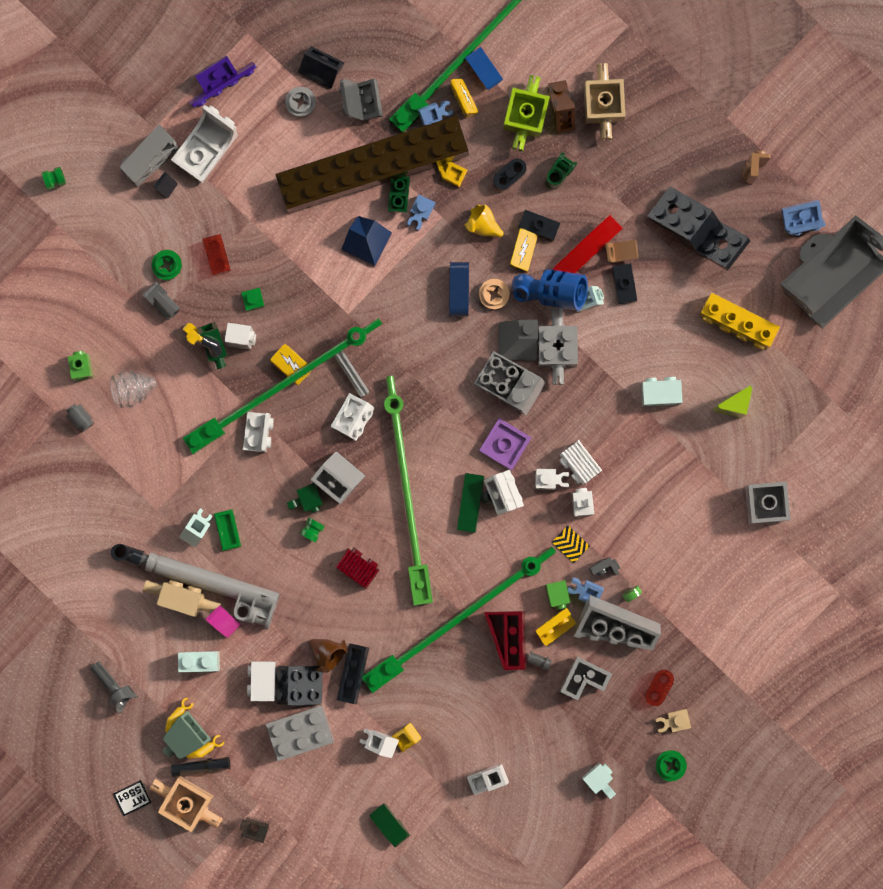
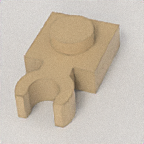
(676, 720)

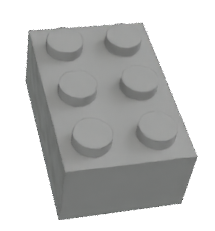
(300, 733)

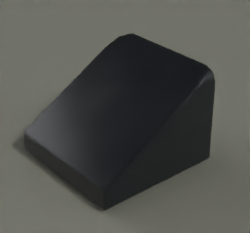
(165, 185)

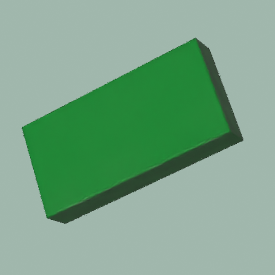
(227, 530)

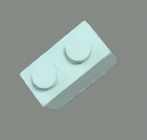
(661, 392)
(198, 661)

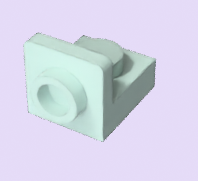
(594, 298)

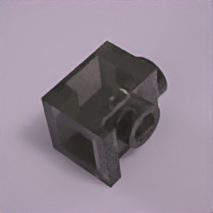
(260, 834)

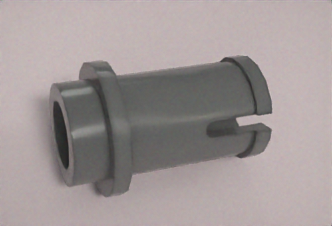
(539, 661)

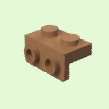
(751, 168)

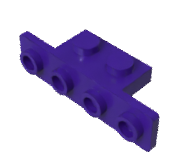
(218, 77)

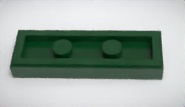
(470, 502)

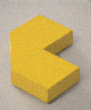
(452, 173)

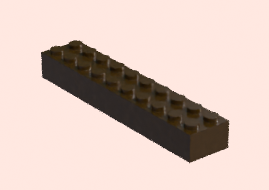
(372, 164)

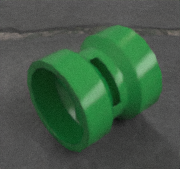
(53, 178)
(312, 529)

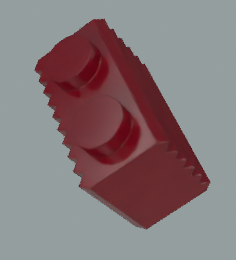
(357, 568)

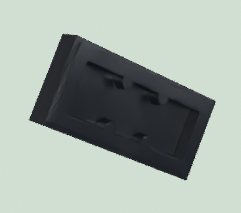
(539, 225)
(624, 283)

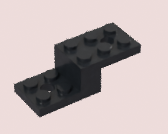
(698, 228)

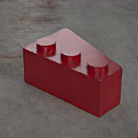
(509, 637)

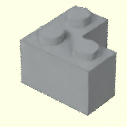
(582, 673)

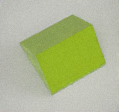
(736, 405)

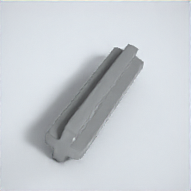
(351, 374)

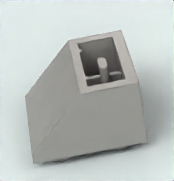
(337, 478)

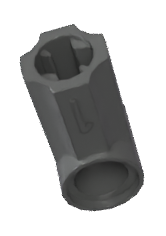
(158, 297)

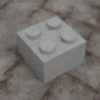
(767, 502)

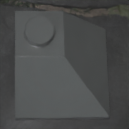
(518, 340)

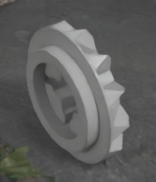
(296, 94)

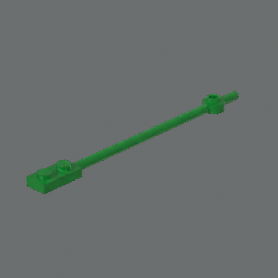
(408, 112)
(214, 430)
(392, 667)

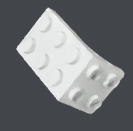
(206, 144)

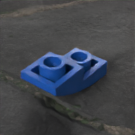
(484, 68)

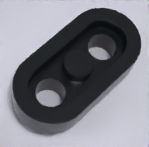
(509, 174)

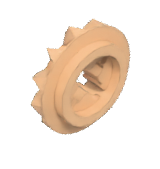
(491, 285)

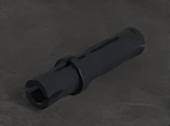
(209, 765)

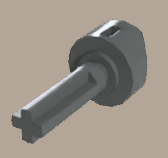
(120, 696)

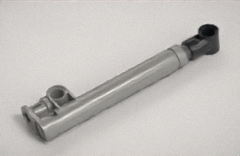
(256, 599)

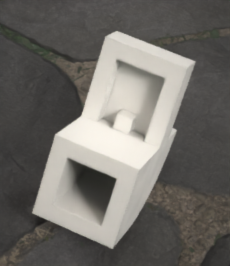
(488, 779)

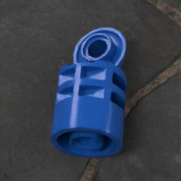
(553, 289)

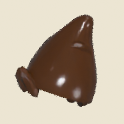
(327, 653)

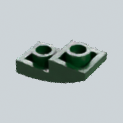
(399, 195)
(389, 825)

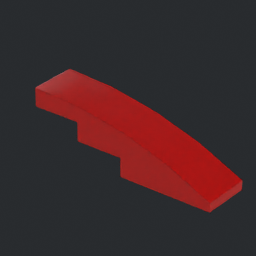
(589, 246)

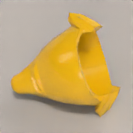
(483, 222)

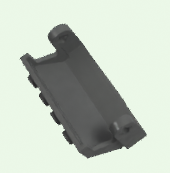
(835, 270)

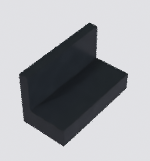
(320, 66)

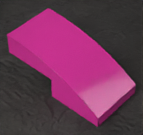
(223, 621)

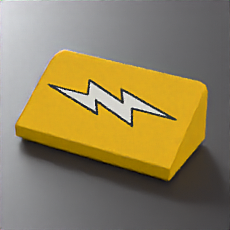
(463, 97)
(523, 250)
(289, 362)

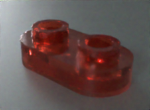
(660, 688)

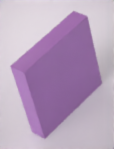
(505, 444)

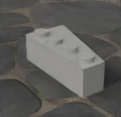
(615, 624)

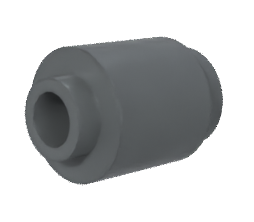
(79, 417)

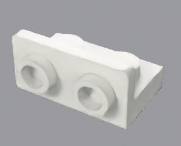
(353, 417)
(257, 432)

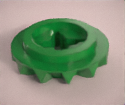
(158, 262)
(669, 756)

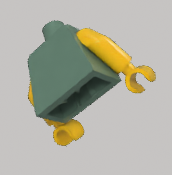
(186, 736)

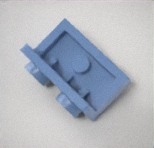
(802, 217)

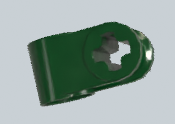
(562, 169)

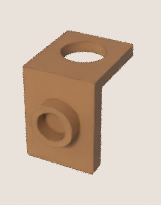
(622, 251)

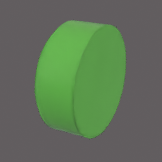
(632, 593)

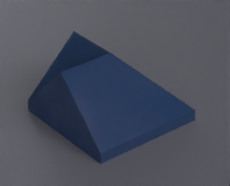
(366, 240)

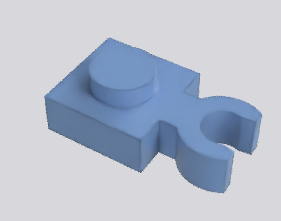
(433, 113)
(421, 209)
(585, 590)

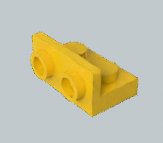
(555, 627)

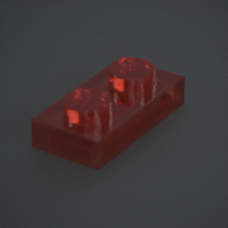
(216, 255)

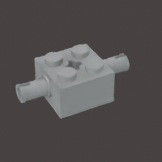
(568, 353)

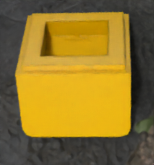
(407, 737)

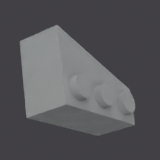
(149, 156)

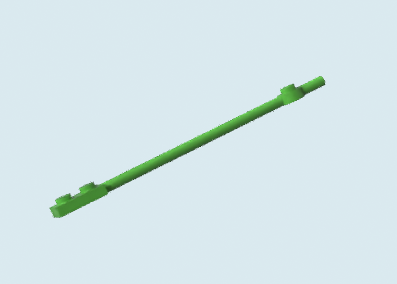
(418, 573)

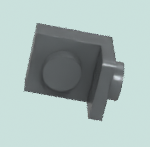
(601, 567)

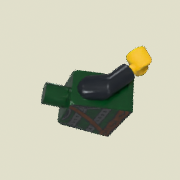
(210, 339)

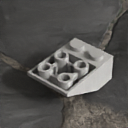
(510, 383)

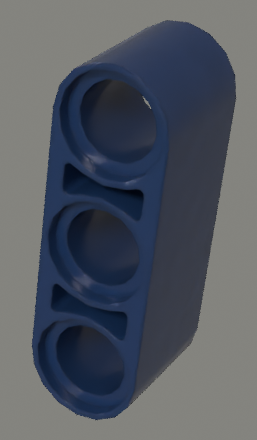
(459, 289)

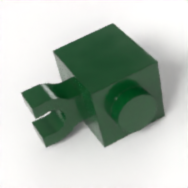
(308, 498)

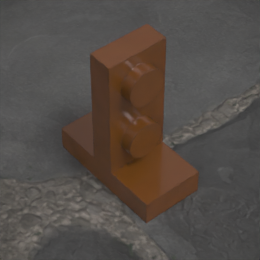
(562, 106)

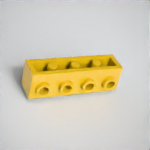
(739, 321)

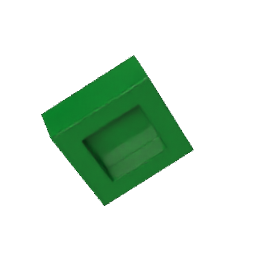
(253, 299)

